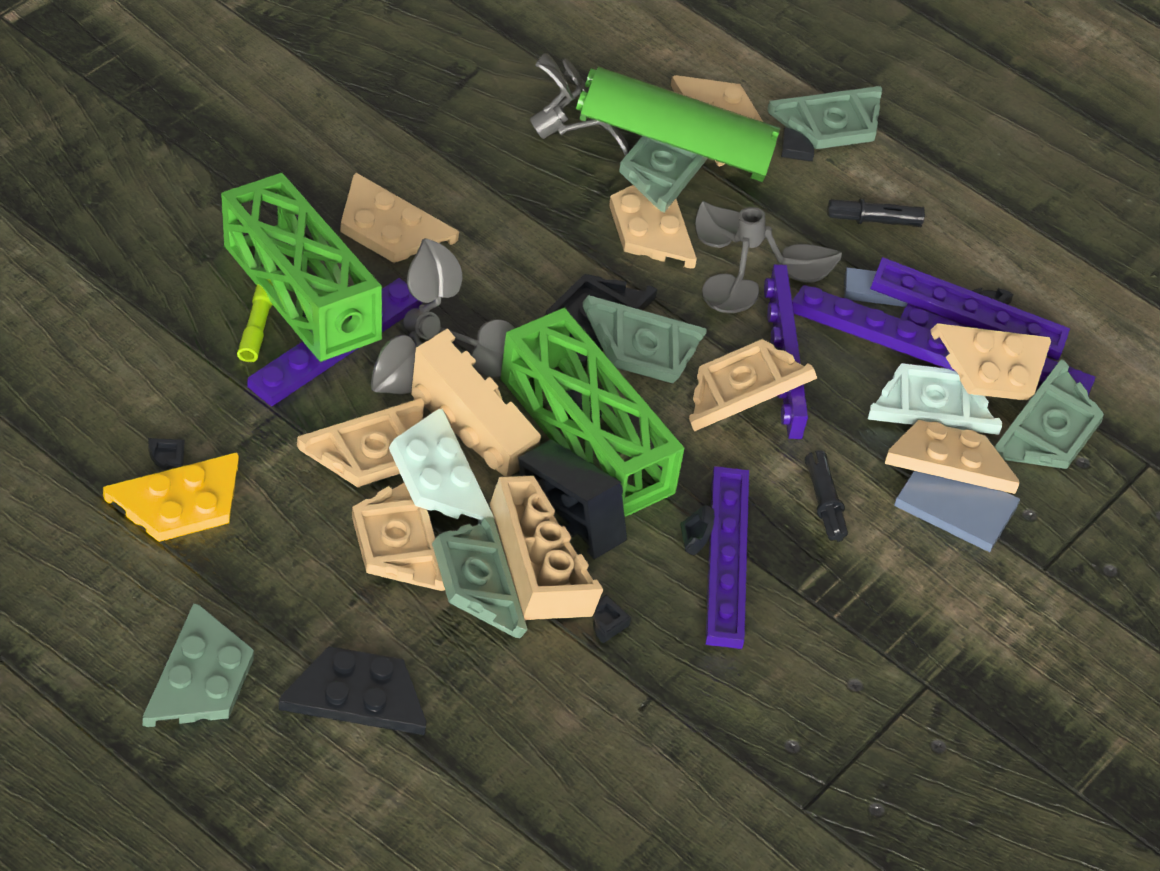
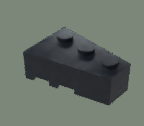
(579, 494)

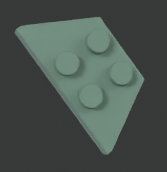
(831, 117)
(660, 170)
(642, 340)
(1052, 423)
(479, 576)
(201, 673)

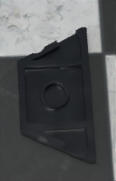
(601, 288)
(357, 690)

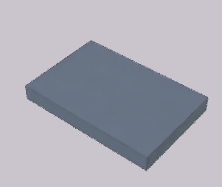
(958, 507)

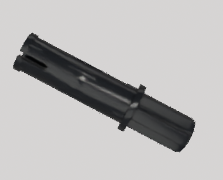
(876, 212)
(829, 507)

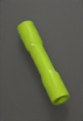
(253, 333)

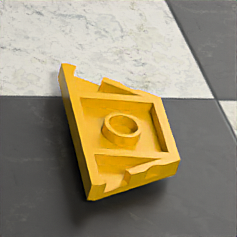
(179, 498)

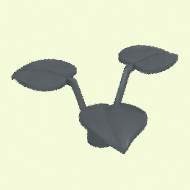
(553, 116)
(720, 226)
(431, 276)

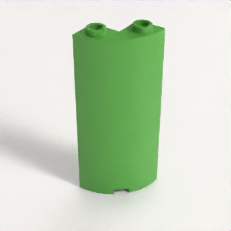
(679, 121)

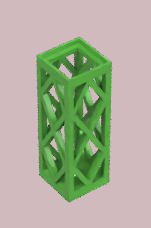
(323, 298)
(546, 344)

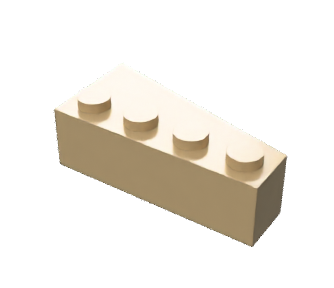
(471, 404)
(538, 551)

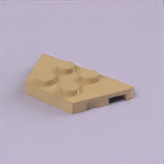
(718, 93)
(389, 222)
(650, 231)
(994, 361)
(744, 381)
(360, 446)
(952, 455)
(397, 538)

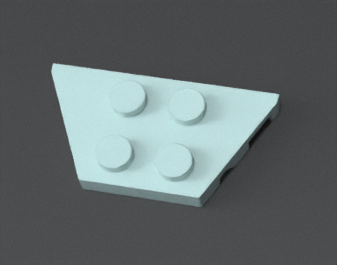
(933, 396)
(438, 469)

